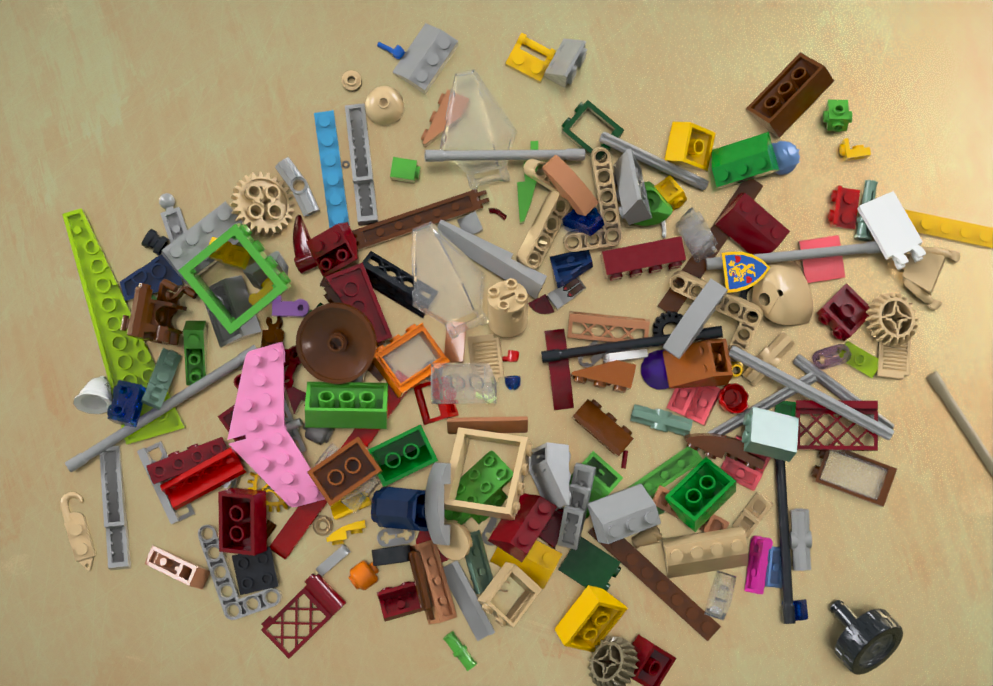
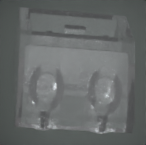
(696, 236)

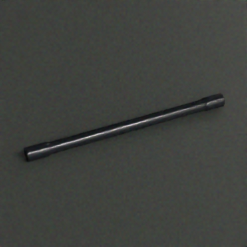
(560, 354)
(788, 606)

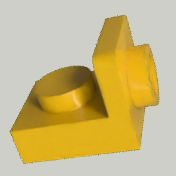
(856, 153)
(671, 192)

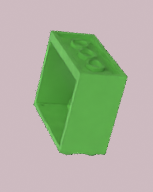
(267, 264)

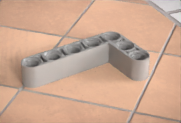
(228, 580)

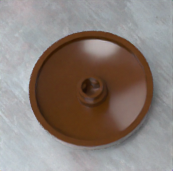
(336, 343)

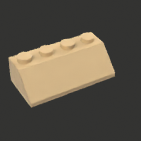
(705, 552)

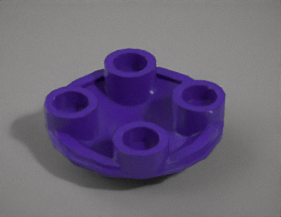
(654, 370)

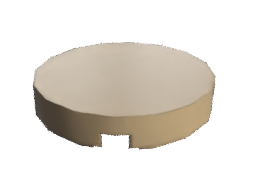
(459, 541)

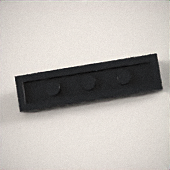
(391, 286)

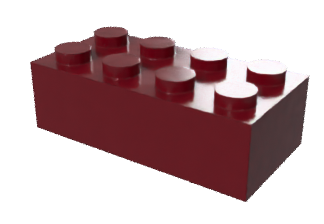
(643, 257)

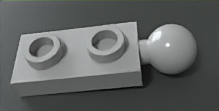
(172, 217)

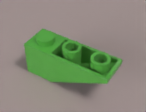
(195, 350)

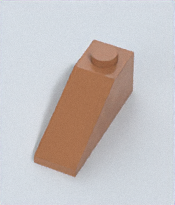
(177, 567)

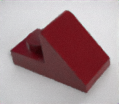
(296, 398)

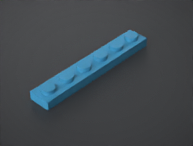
(331, 168)

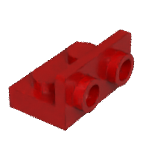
(844, 208)

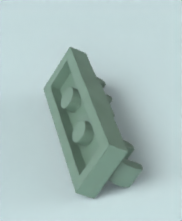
(161, 378)
(478, 564)

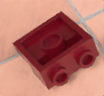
(844, 313)

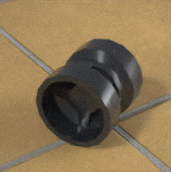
(154, 242)

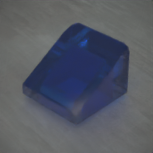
(801, 610)

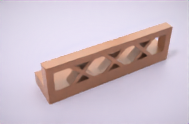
(610, 320)
(437, 583)

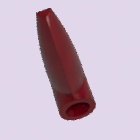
(303, 258)

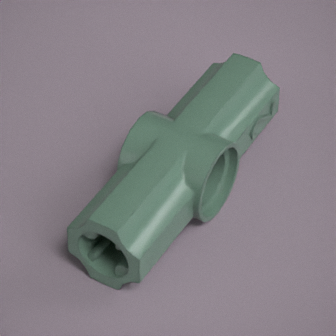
(661, 420)

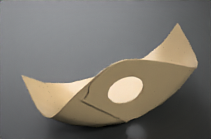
(796, 302)

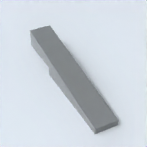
(361, 164)
(494, 258)
(114, 509)

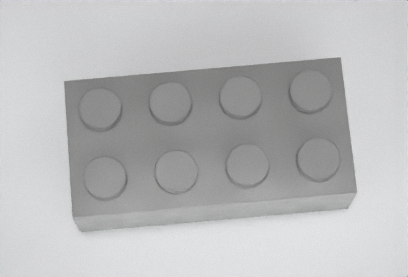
(198, 238)

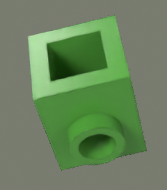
(404, 170)

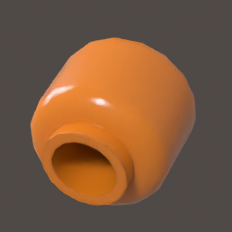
(363, 575)

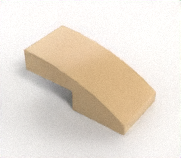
(753, 513)

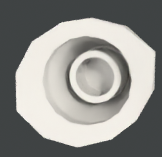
(94, 396)

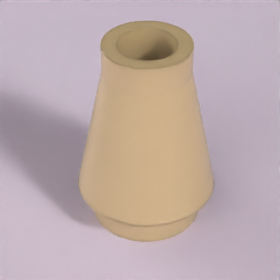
(647, 537)

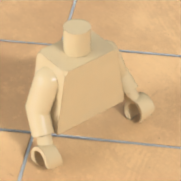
(923, 275)

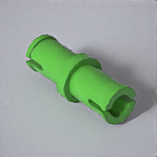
(460, 651)

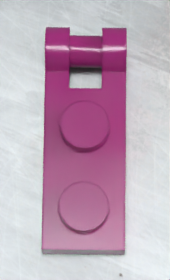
(757, 564)

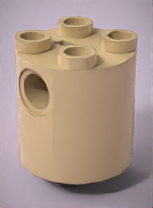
(507, 308)

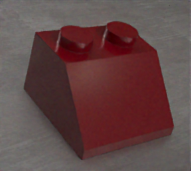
(652, 662)

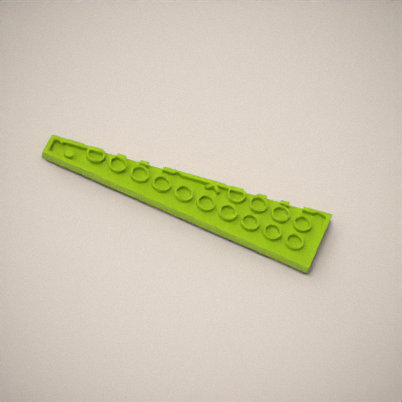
(122, 355)

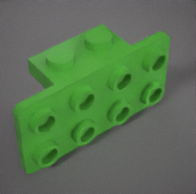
(482, 485)

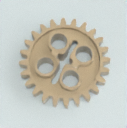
(279, 204)

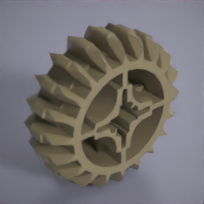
(613, 662)

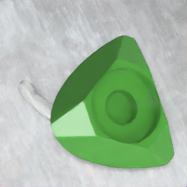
(658, 206)

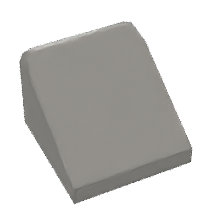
(470, 223)

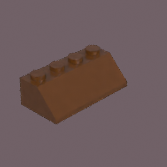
(790, 94)

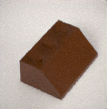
(603, 427)

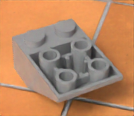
(565, 62)
(551, 472)

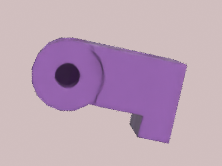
(289, 308)

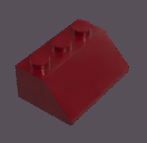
(751, 226)
(519, 535)

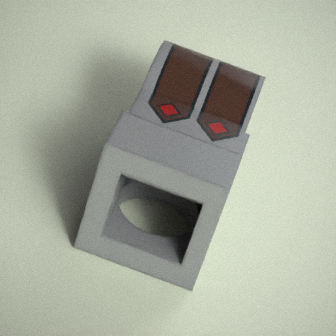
(563, 295)

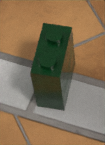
(590, 565)

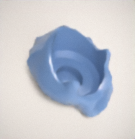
(786, 156)

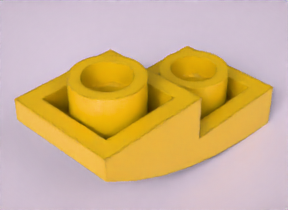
(339, 535)

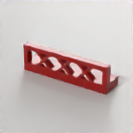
(203, 479)

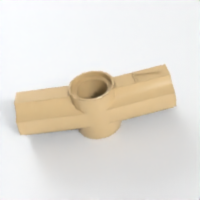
(770, 354)

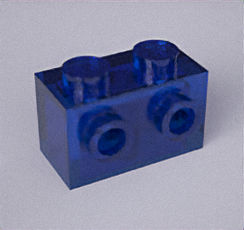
(126, 403)

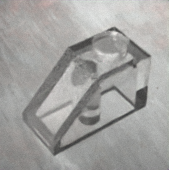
(720, 595)

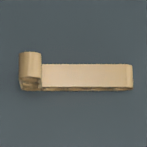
(604, 206)
(547, 212)
(724, 308)

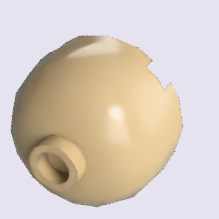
(384, 105)

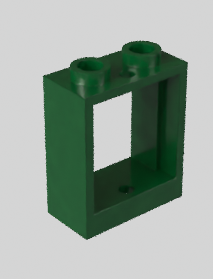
(580, 110)

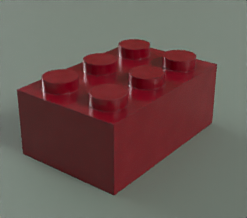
(242, 521)

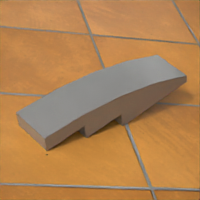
(695, 318)
(576, 511)

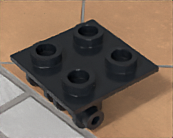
(255, 572)

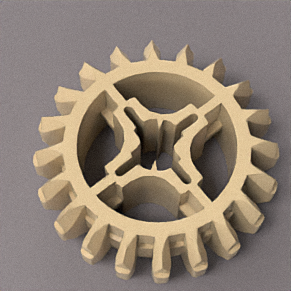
(885, 327)

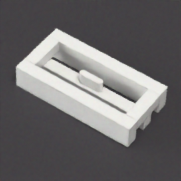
(624, 356)

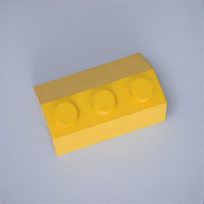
(538, 563)
(590, 619)

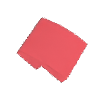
(822, 268)
(694, 402)
(742, 473)

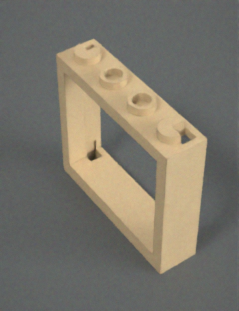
(517, 486)

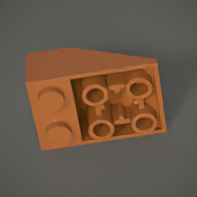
(700, 366)
(613, 374)

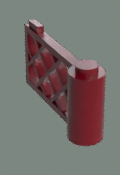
(320, 595)

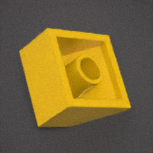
(690, 145)

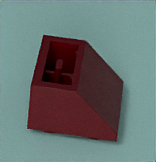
(333, 248)

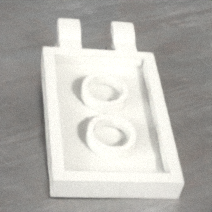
(892, 229)

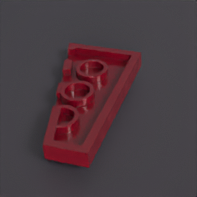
(355, 289)

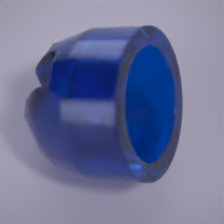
(513, 382)

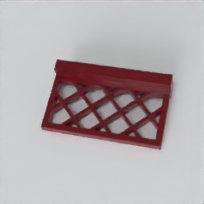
(811, 408)

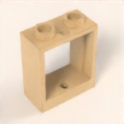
(521, 605)

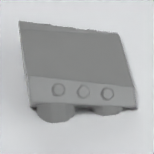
(257, 275)

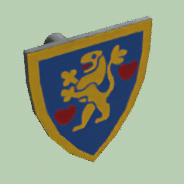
(742, 270)

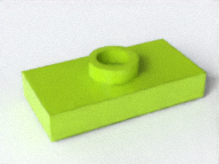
(861, 360)

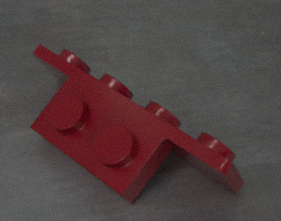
(180, 462)

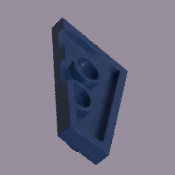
(150, 274)

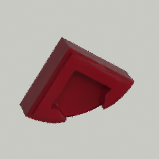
(541, 305)

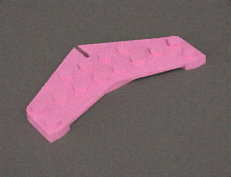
(260, 418)

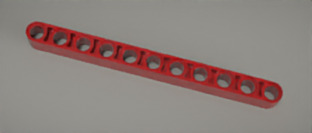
(306, 514)

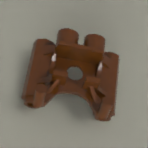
(153, 318)

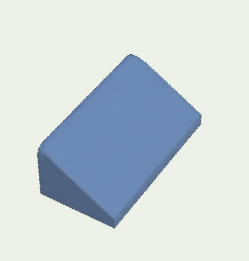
(773, 571)

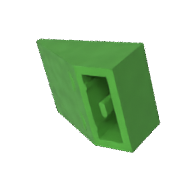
(604, 480)

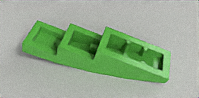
(526, 190)

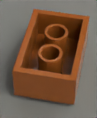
(345, 471)

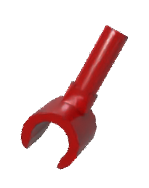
(513, 356)

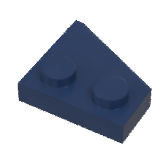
(570, 266)

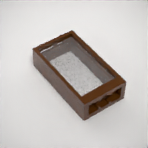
(854, 475)

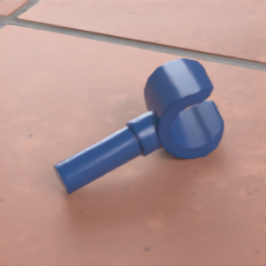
(397, 52)

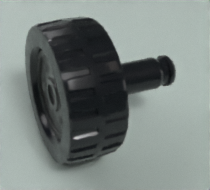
(867, 638)

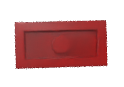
(446, 410)

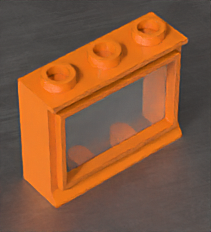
(408, 359)

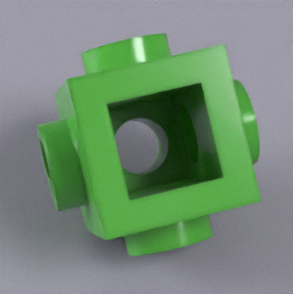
(837, 115)

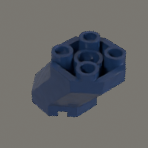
(399, 508)

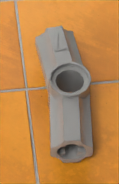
(291, 176)
(800, 539)

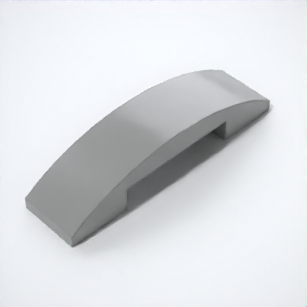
(434, 503)

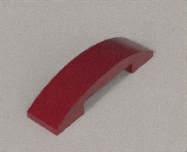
(559, 371)

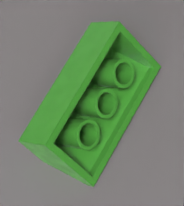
(346, 405)

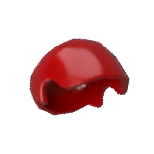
(733, 398)

